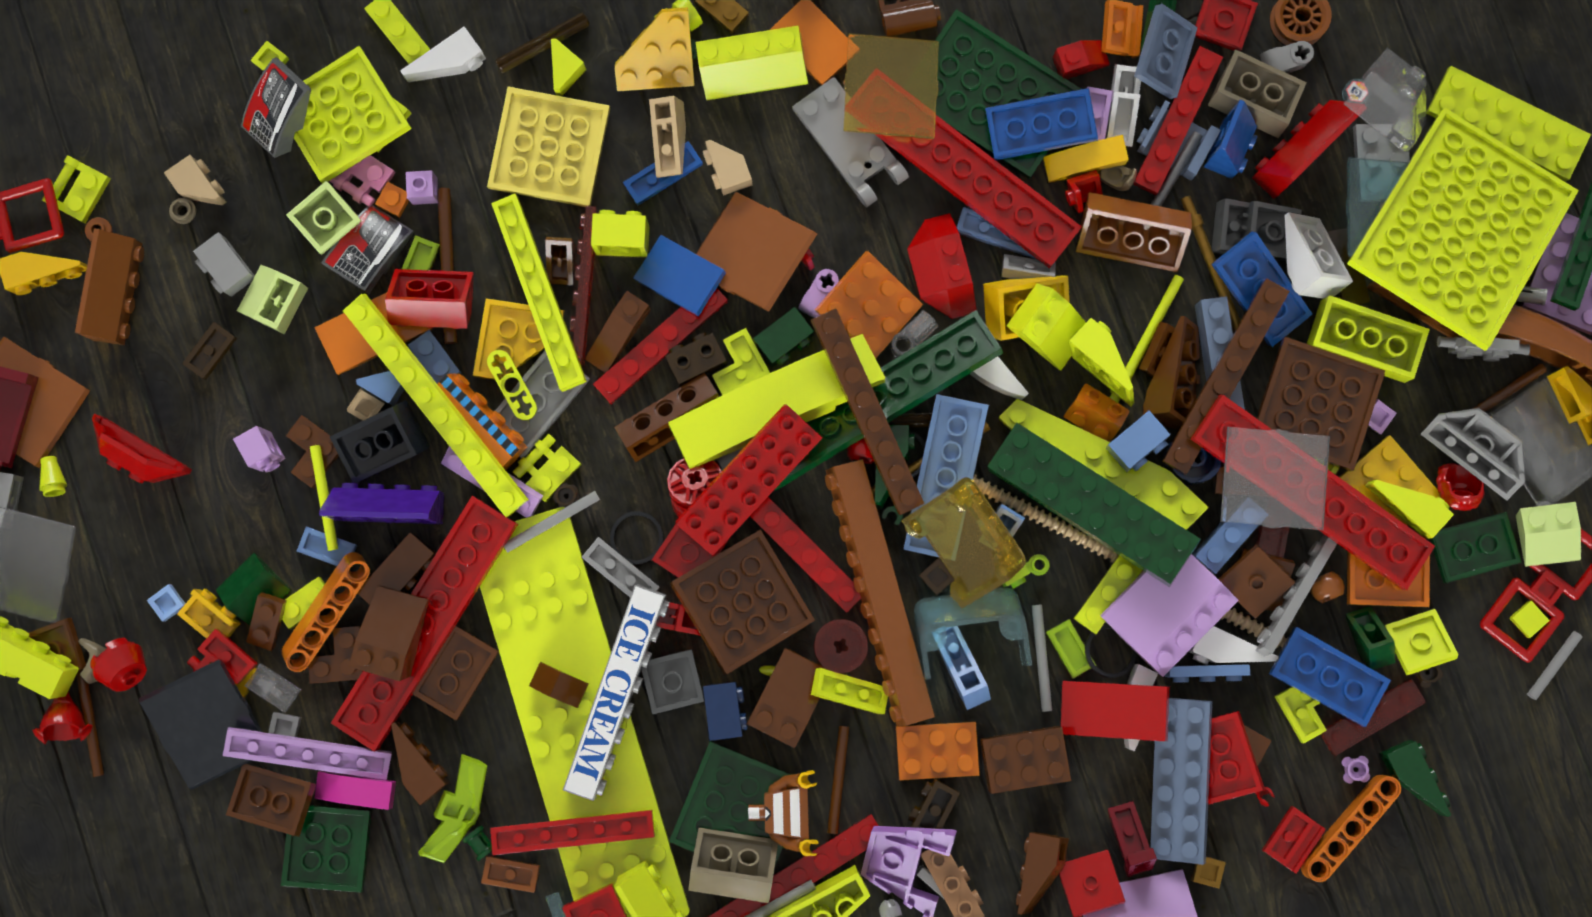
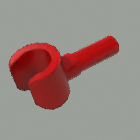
(1267, 790)

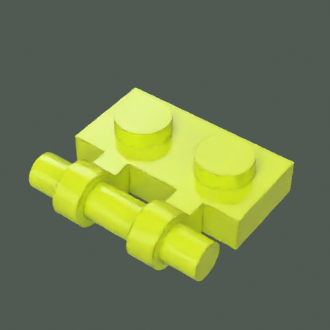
(552, 473)

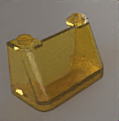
(967, 540)

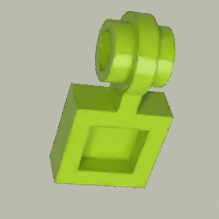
(1029, 568)

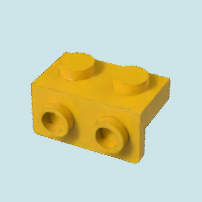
(206, 614)

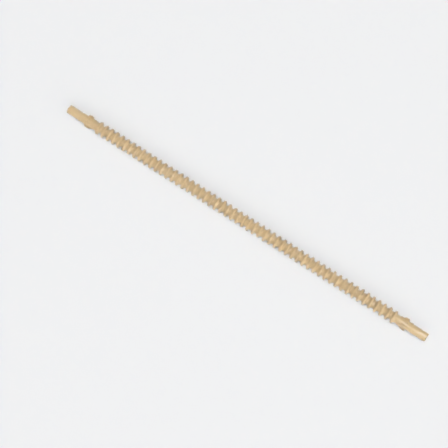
(1087, 541)

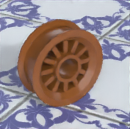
(1282, 31)

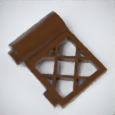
(908, 16)

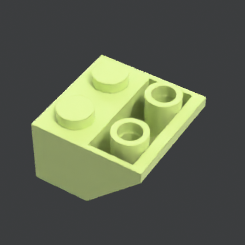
(272, 299)

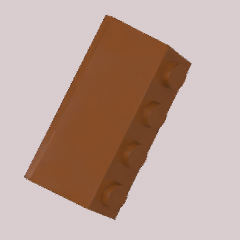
(1134, 232)
(109, 287)

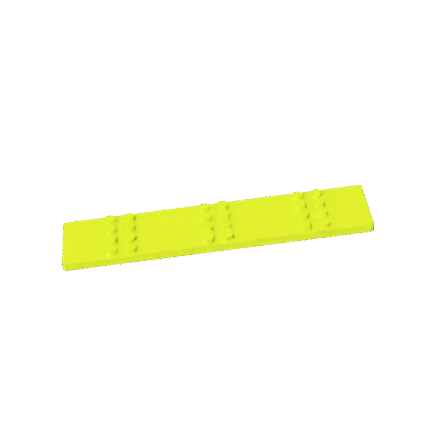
(549, 615)

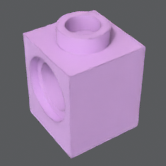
(421, 187)

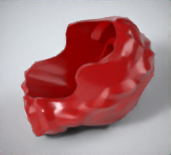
(1459, 487)

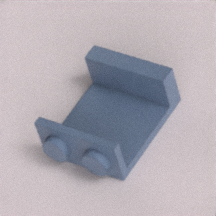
(1197, 158)

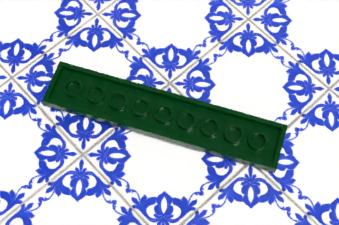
(907, 384)

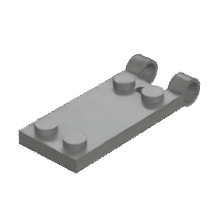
(849, 151)

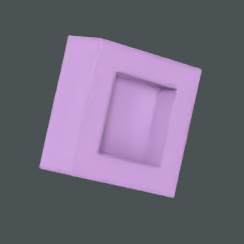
(1381, 417)

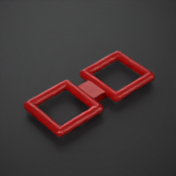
(53, 210)
(1543, 593)

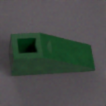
(1408, 766)

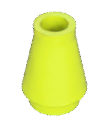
(51, 477)

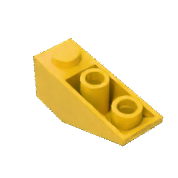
(28, 270)

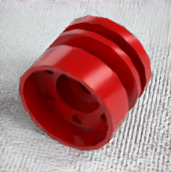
(688, 484)

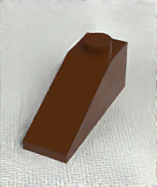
(618, 331)

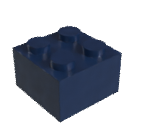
(724, 711)

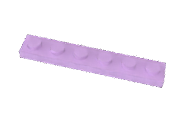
(306, 753)

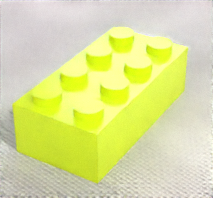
(1369, 337)

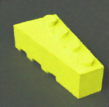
(34, 663)

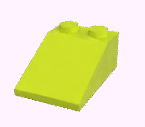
(1047, 324)
(1098, 354)

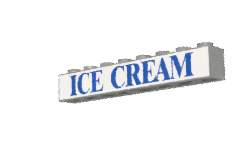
(615, 693)

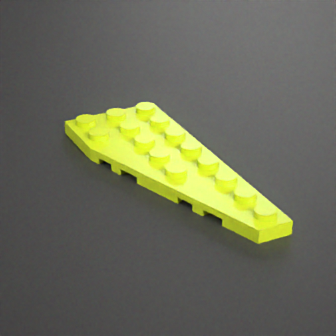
(1149, 484)

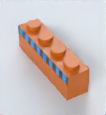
(488, 425)

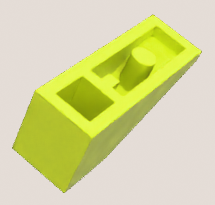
(1418, 510)

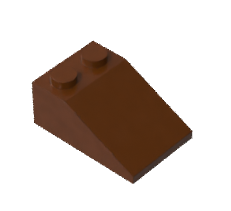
(390, 634)
(787, 699)

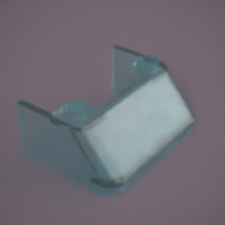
(937, 613)

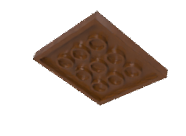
(1321, 396)
(742, 602)

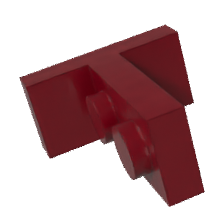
(1131, 839)

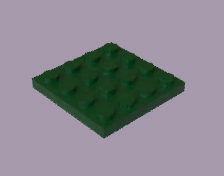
(722, 795)

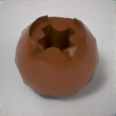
(1327, 587)

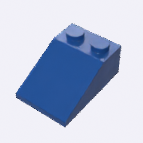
(1232, 142)

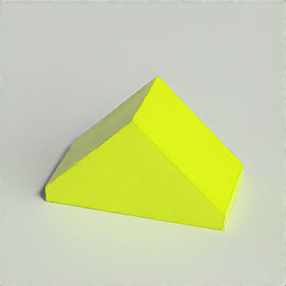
(566, 67)

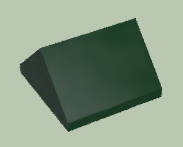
(244, 585)

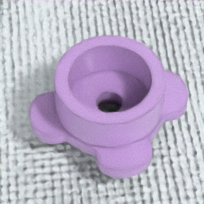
(1363, 769)

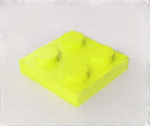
(1421, 642)

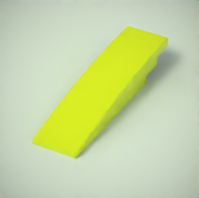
(738, 416)

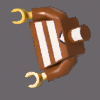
(787, 812)

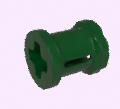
(479, 842)

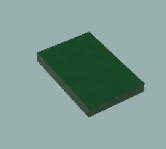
(1475, 547)

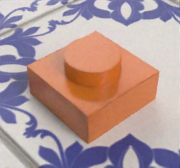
(392, 199)

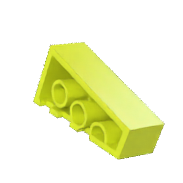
(832, 898)

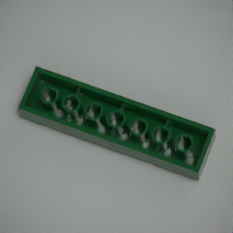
(1093, 504)

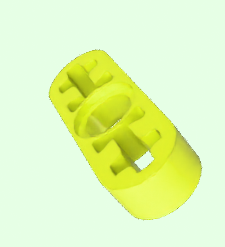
(501, 383)

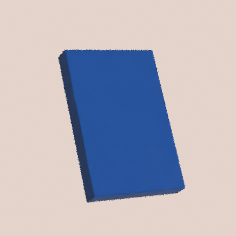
(679, 275)

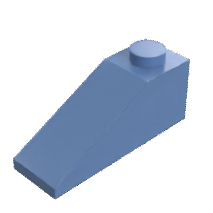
(964, 669)

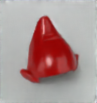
(62, 722)

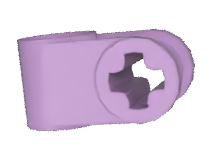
(817, 293)

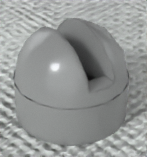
(890, 909)

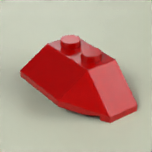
(942, 268)
(134, 454)

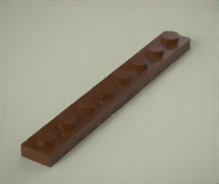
(1227, 370)
(867, 411)

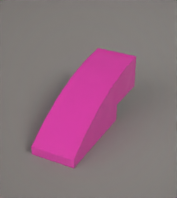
(355, 790)

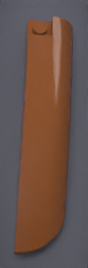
(1547, 338)

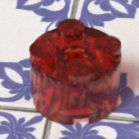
(855, 641)

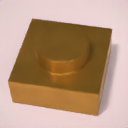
(1209, 873)

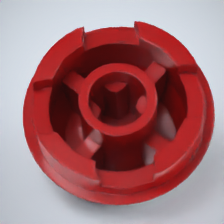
(119, 665)

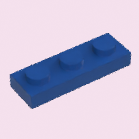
(646, 184)

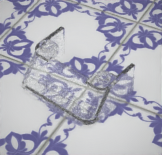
(1392, 99)

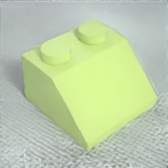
(324, 217)
(1549, 534)

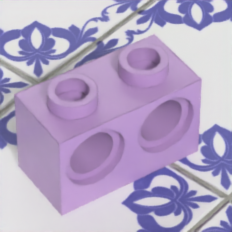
(259, 449)

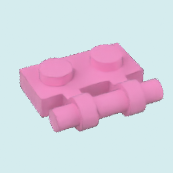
(372, 174)

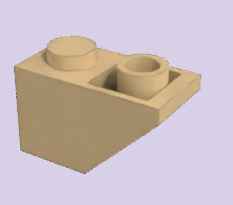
(729, 168)
(193, 183)

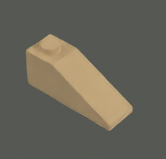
(668, 135)

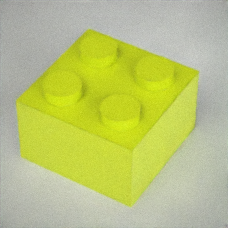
(620, 234)

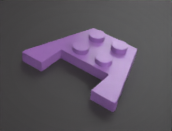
(894, 860)

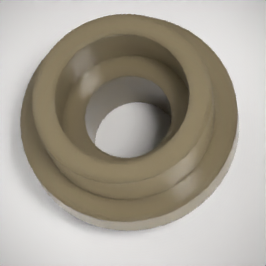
(177, 205)

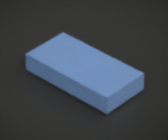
(314, 544)

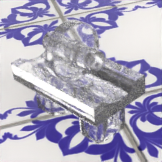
(273, 688)

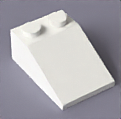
(1312, 258)

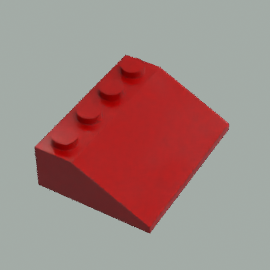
(1304, 147)

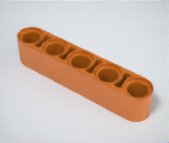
(325, 624)
(1363, 824)

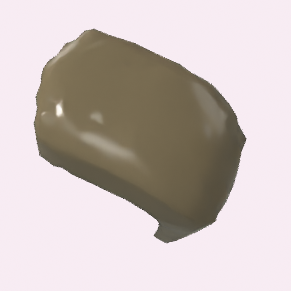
(1118, 177)
(93, 649)

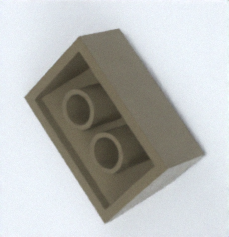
(1266, 91)
(733, 865)

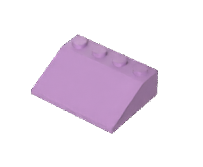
(1165, 620)
(1153, 896)

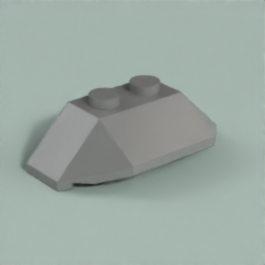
(1481, 448)

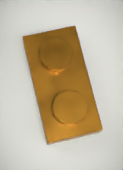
(725, 12)

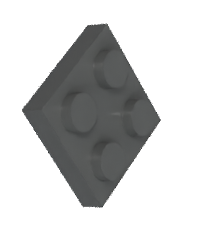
(672, 682)

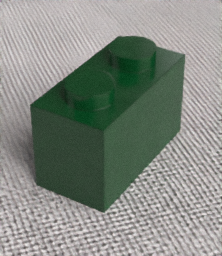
(784, 337)

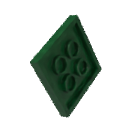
(329, 850)

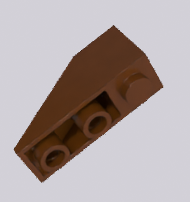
(417, 770)
(1042, 865)

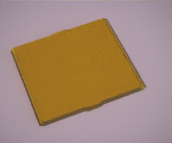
(891, 86)

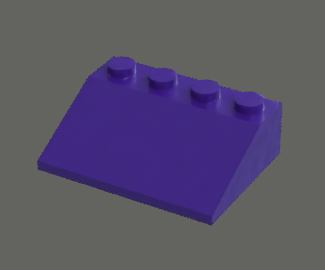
(384, 505)

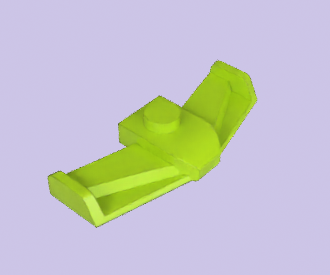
(457, 810)

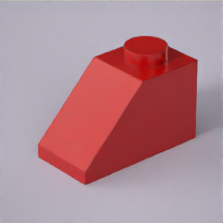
(1080, 58)

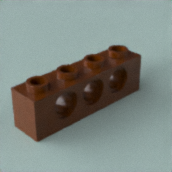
(650, 428)

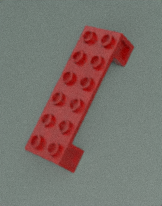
(748, 479)

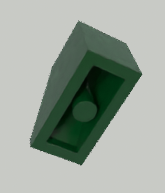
(1371, 638)

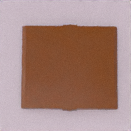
(755, 249)
(52, 404)

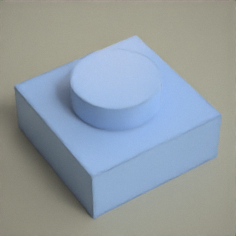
(166, 602)

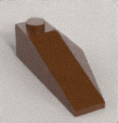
(1175, 379)

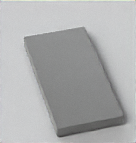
(549, 400)

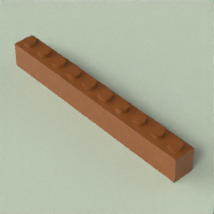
(879, 593)

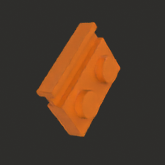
(1122, 28)

